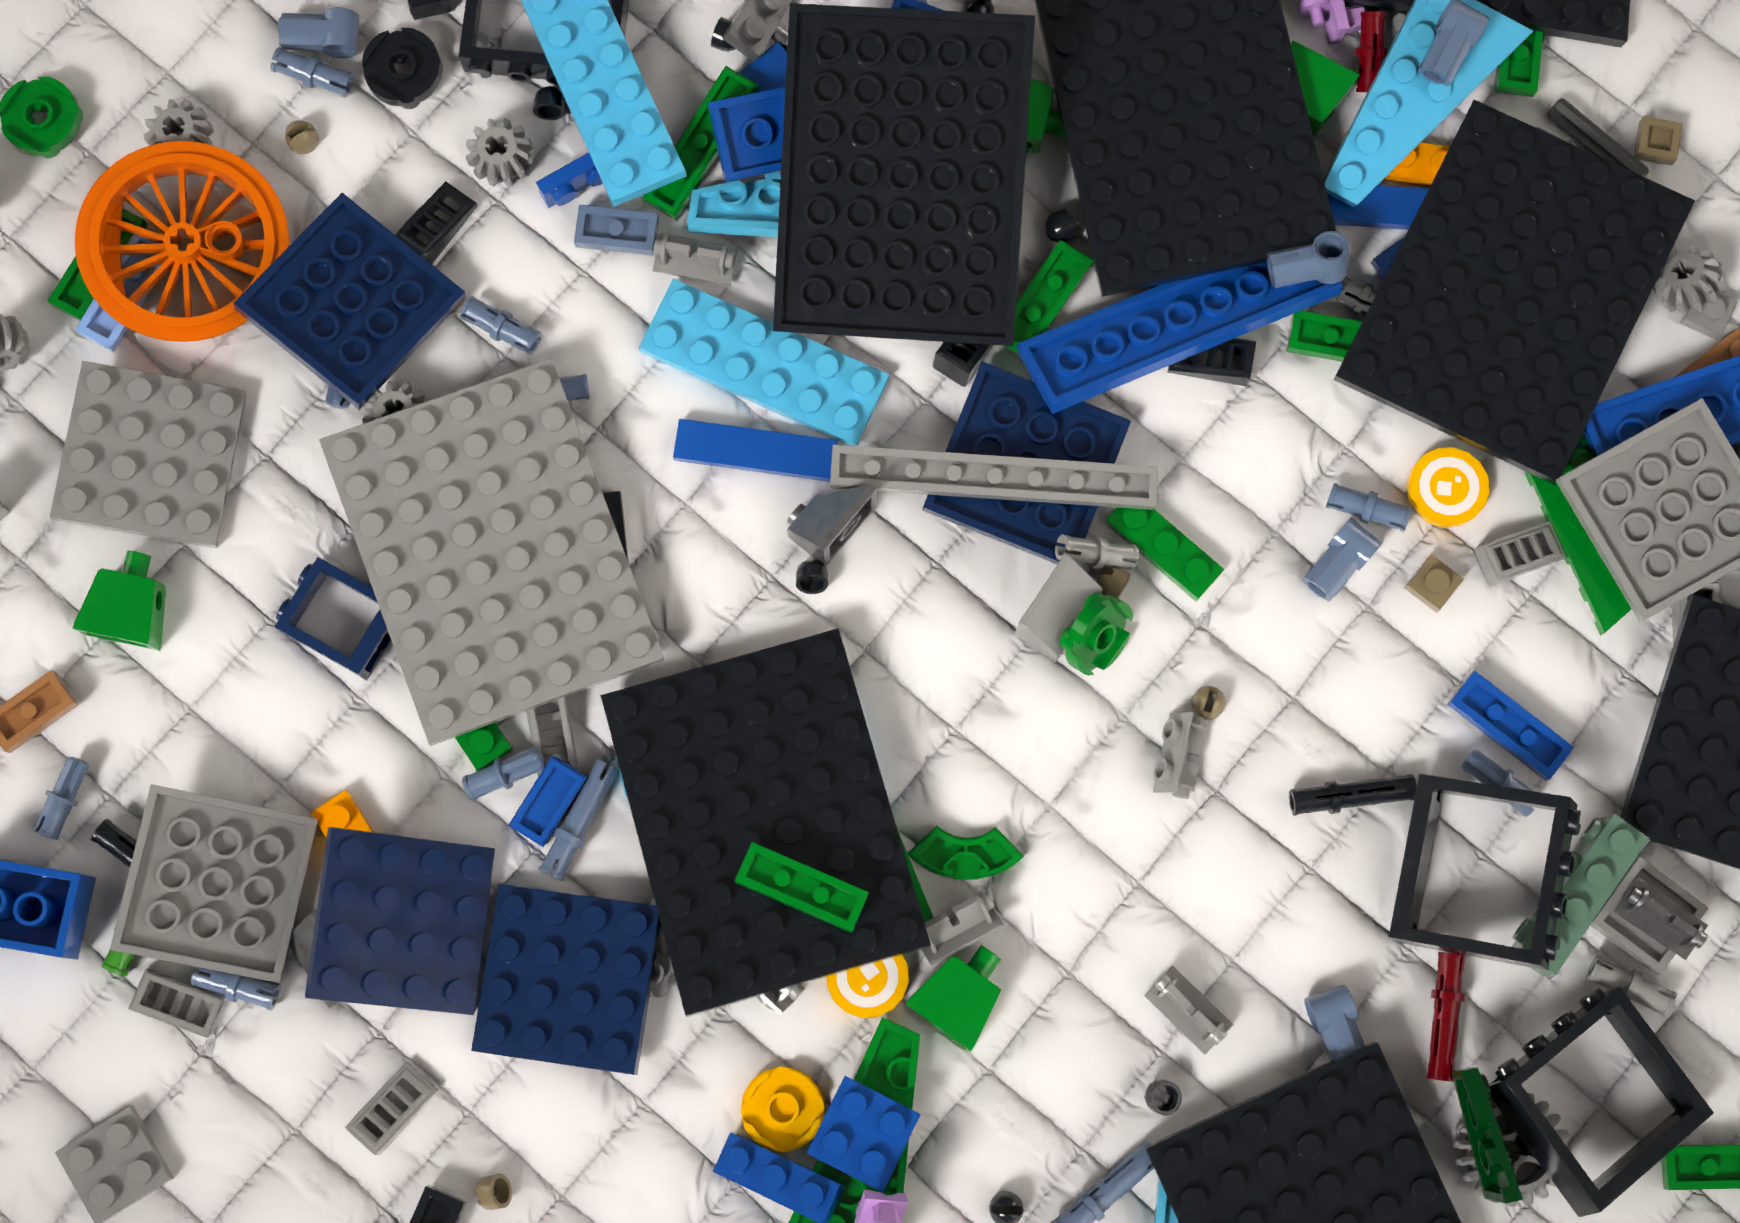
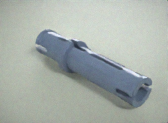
(578, 820)
(1108, 1190)

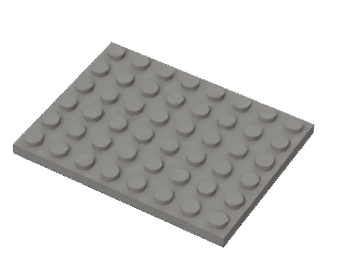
(491, 551)

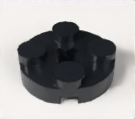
(404, 89)

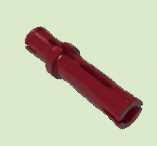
(1445, 1021)

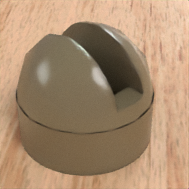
(304, 141)
(1113, 581)
(1200, 698)
(502, 1190)

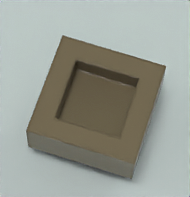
(1658, 140)
(1434, 583)

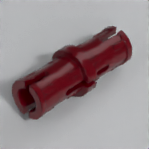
(1371, 48)

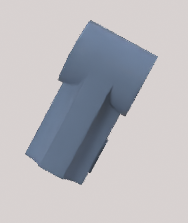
(331, 32)
(1456, 34)
(1311, 261)
(1346, 554)
(1335, 1018)

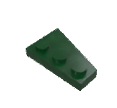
(1485, 1137)

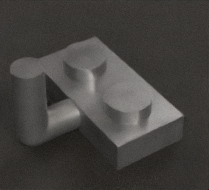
(755, 25)

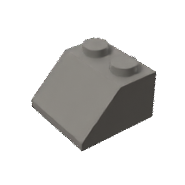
(1056, 608)

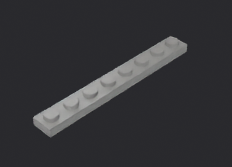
(995, 477)

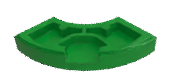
(965, 857)

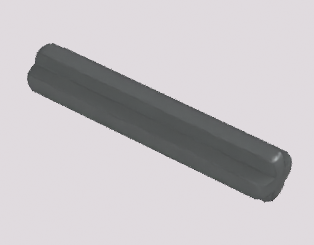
(1593, 137)

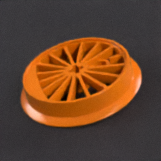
(101, 223)

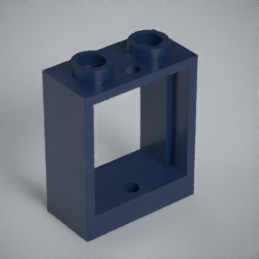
(373, 641)

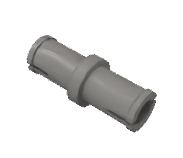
(1097, 552)
(1632, 984)

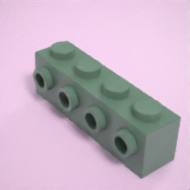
(1598, 868)

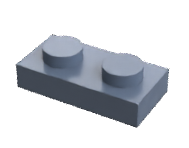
(616, 229)

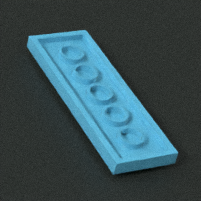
(606, 96)
(763, 365)

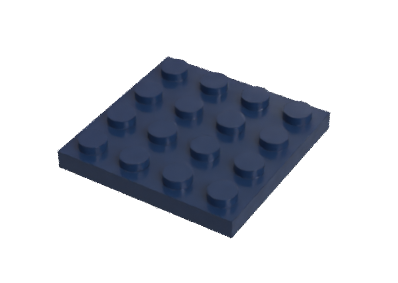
(349, 300)
(1012, 419)
(400, 922)
(567, 979)

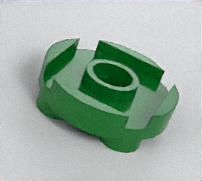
(52, 134)
(1097, 633)

